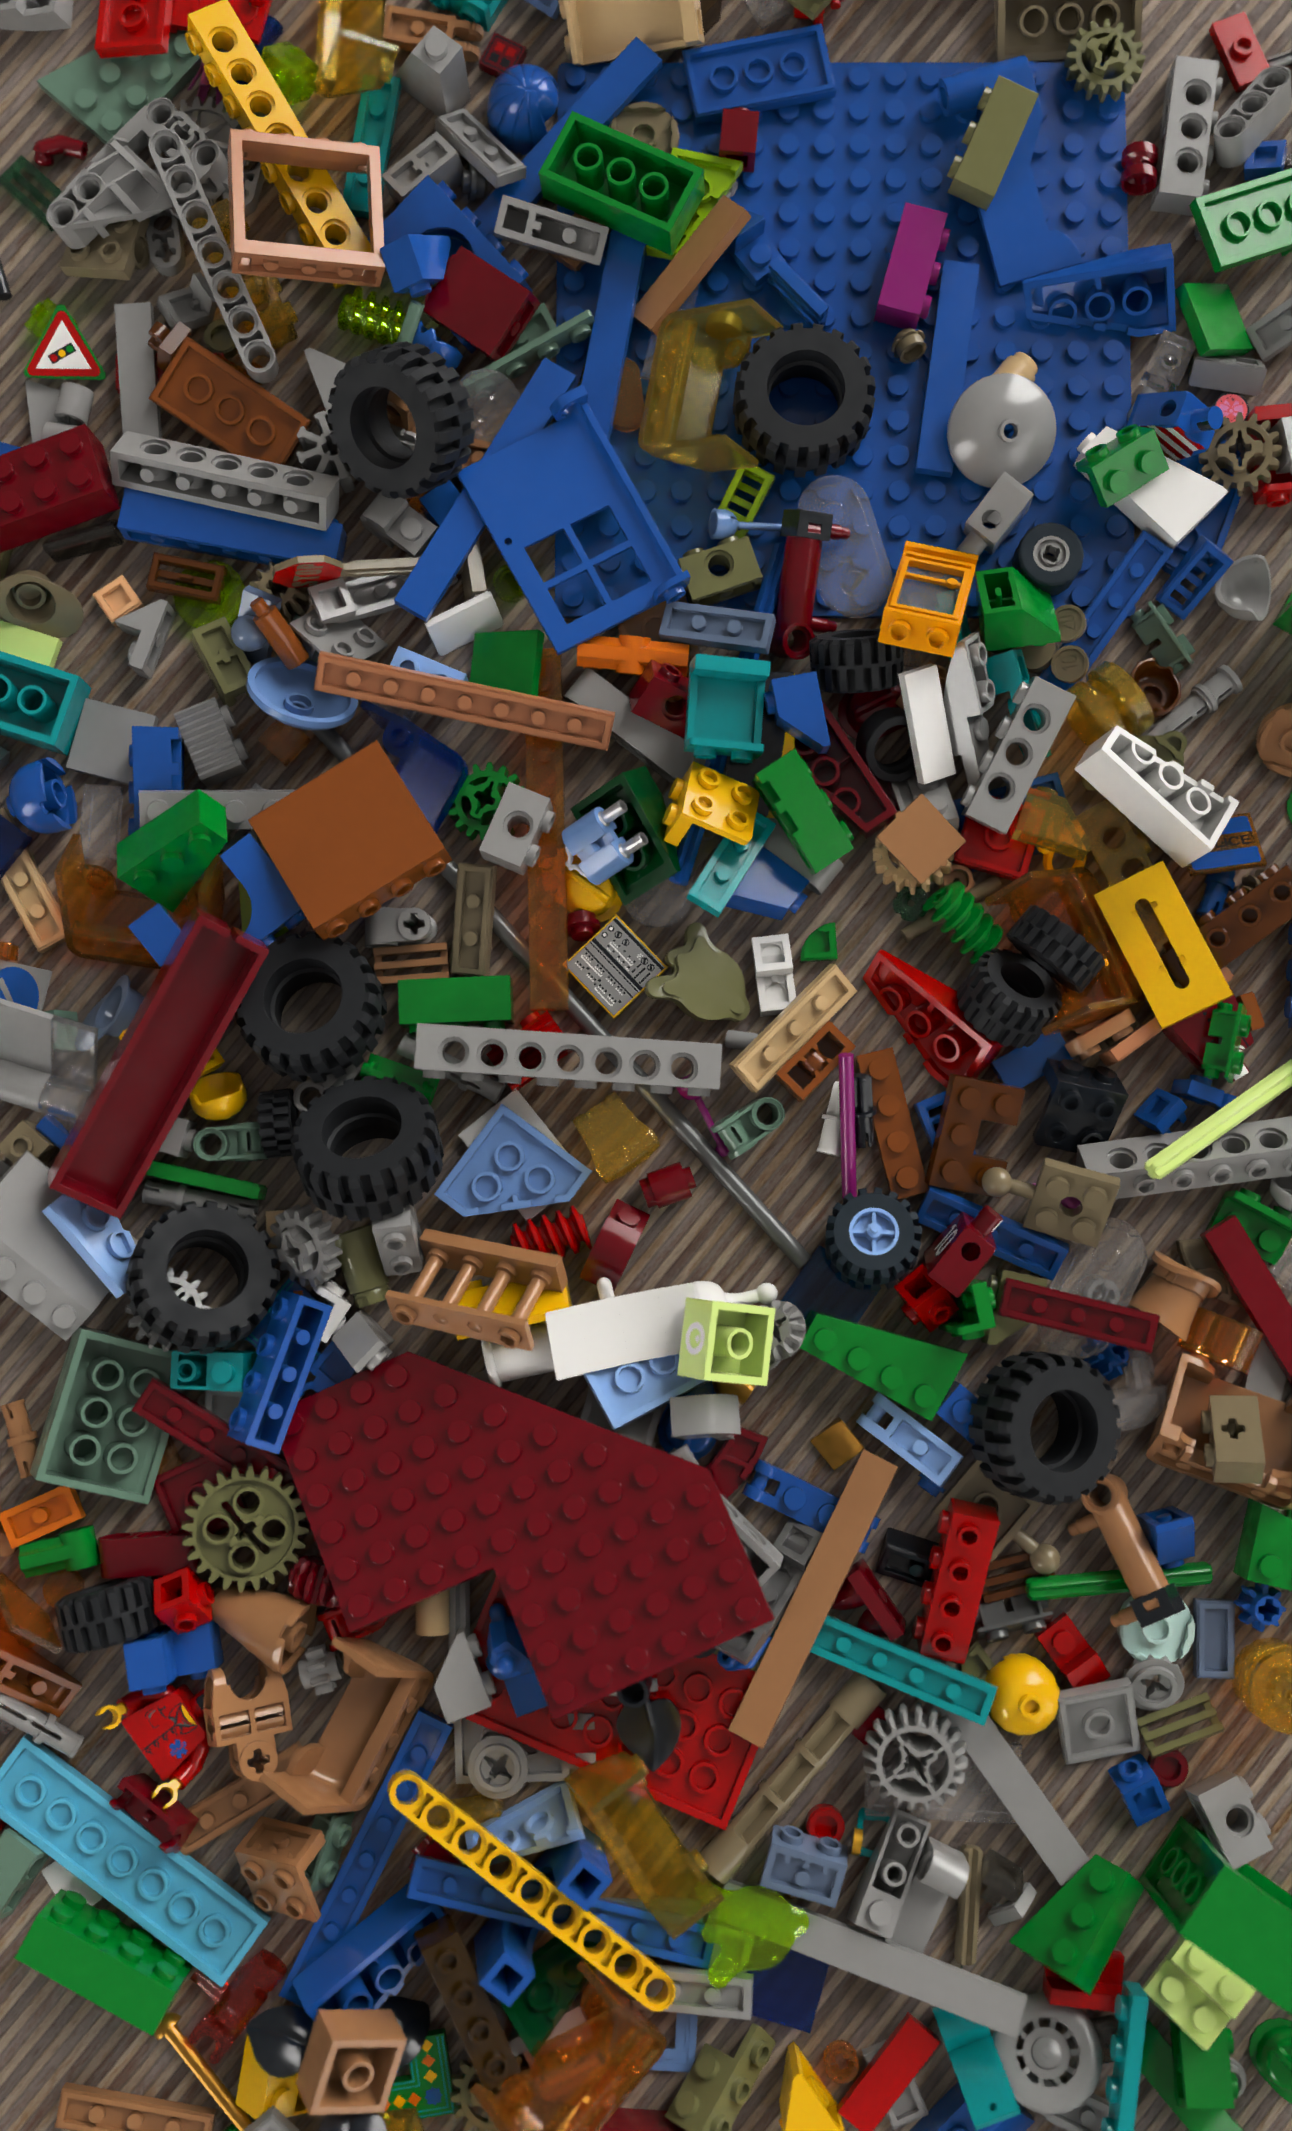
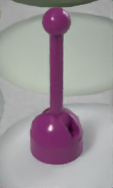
(720, 1146)

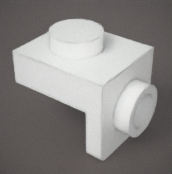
(334, 1297)

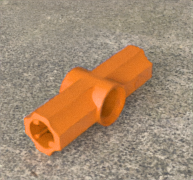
(631, 654)

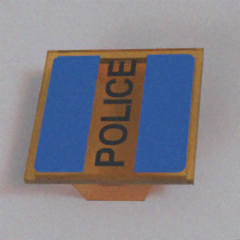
(1235, 849)

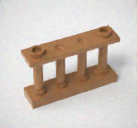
(474, 1258)

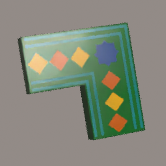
(429, 2081)

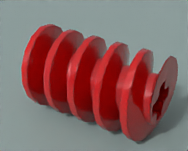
(553, 1235)

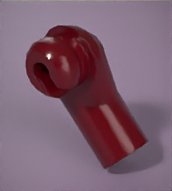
(58, 144)

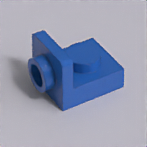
(1139, 1789)

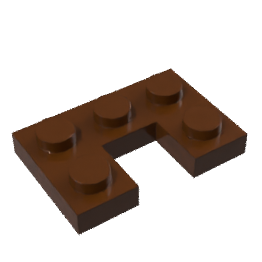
(964, 1106)

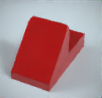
(1072, 1653)

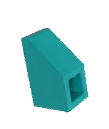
(212, 1372)

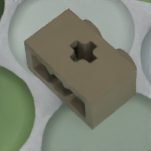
(1234, 1439)

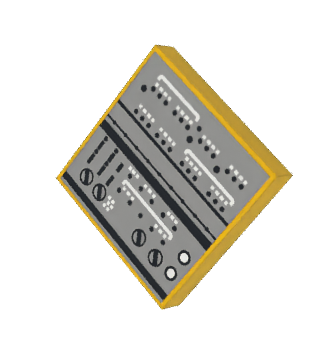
(615, 966)

